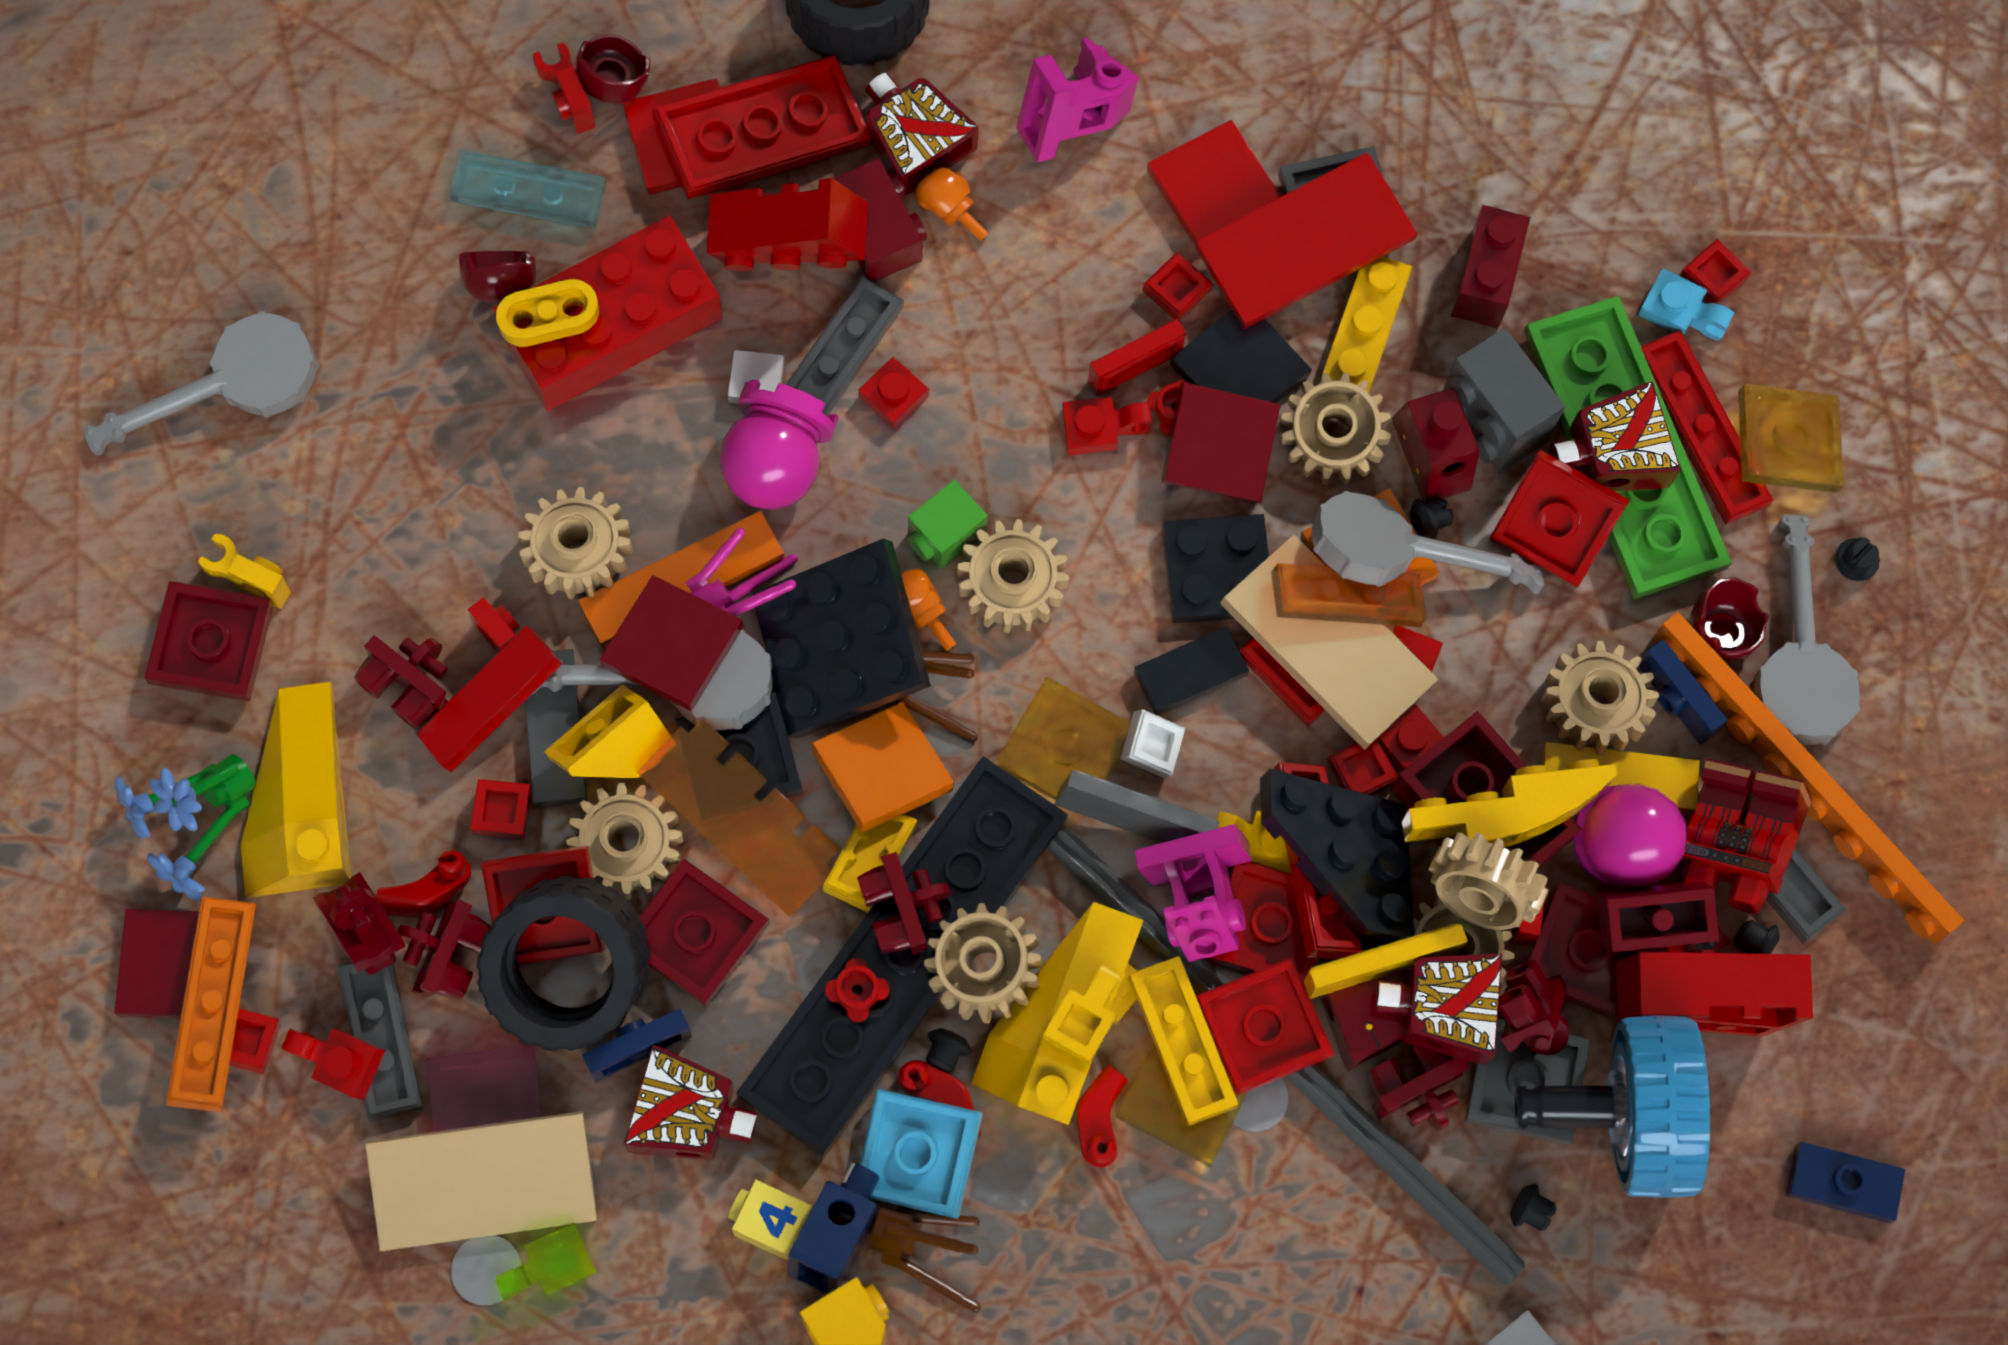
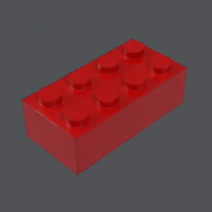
(647, 299)

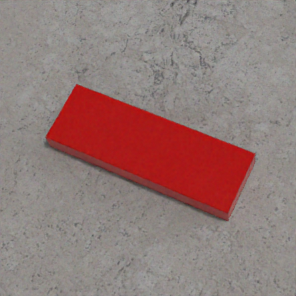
(488, 699)

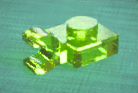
(554, 1263)

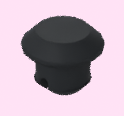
(1430, 516)
(1857, 559)
(1756, 939)
(946, 1049)
(1532, 1208)

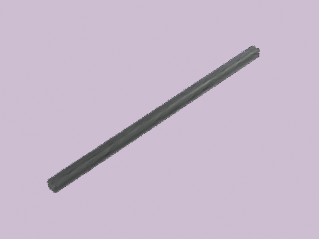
(1311, 1081)

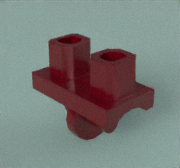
(386, 665)
(360, 925)
(904, 929)
(437, 973)
(1534, 1010)
(1395, 1092)

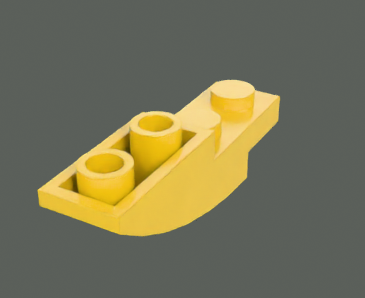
(1529, 806)

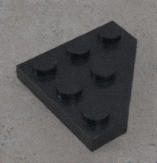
(1347, 849)

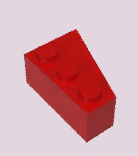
(1717, 989)

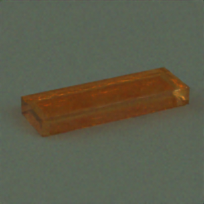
(1325, 596)

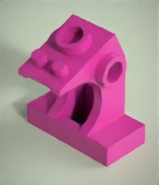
(1076, 107)
(1193, 868)

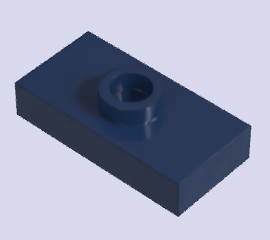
(1681, 693)
(635, 1042)
(1846, 1182)

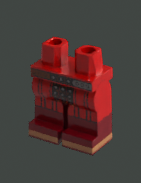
(1744, 831)

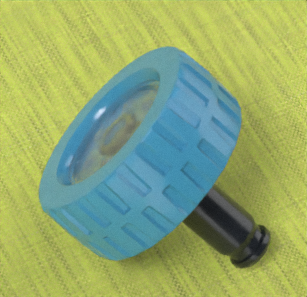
(1651, 1105)

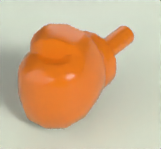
(948, 198)
(926, 605)

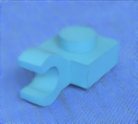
(1678, 304)

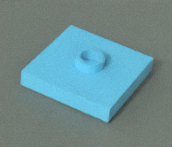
(920, 1152)

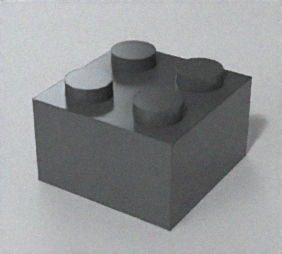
(1504, 400)

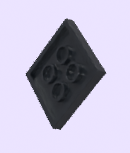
(842, 640)

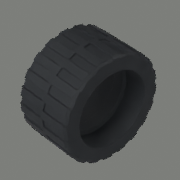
(858, 33)
(526, 1013)

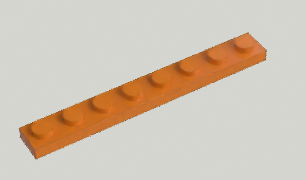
(1784, 755)

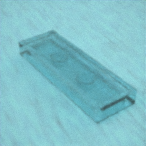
(528, 189)

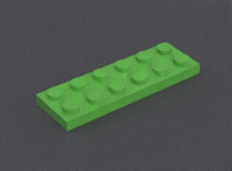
(1662, 533)

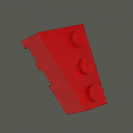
(788, 227)

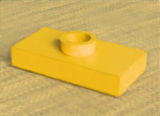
(864, 853)

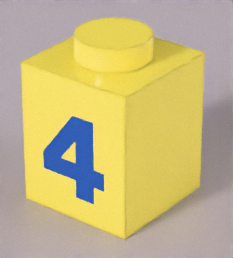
(768, 1218)

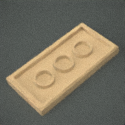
(1347, 667)
(481, 1181)

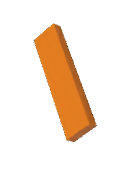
(752, 554)
(211, 1004)

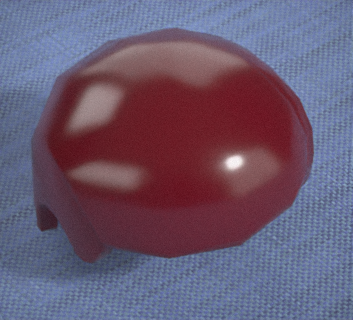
(612, 69)
(496, 274)
(1730, 618)

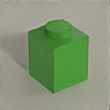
(945, 525)

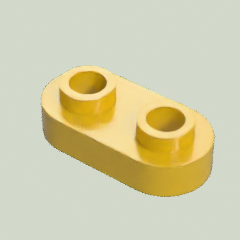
(547, 309)

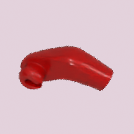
(429, 892)
(933, 1084)
(1094, 1120)

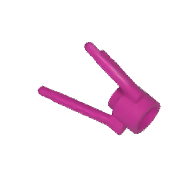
(719, 596)

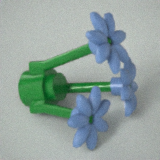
(219, 784)

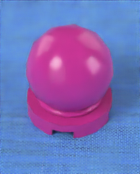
(773, 450)
(1630, 836)

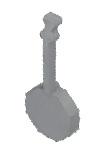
(257, 366)
(1375, 544)
(1806, 681)
(729, 701)

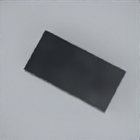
(1191, 671)

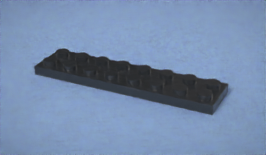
(823, 1060)

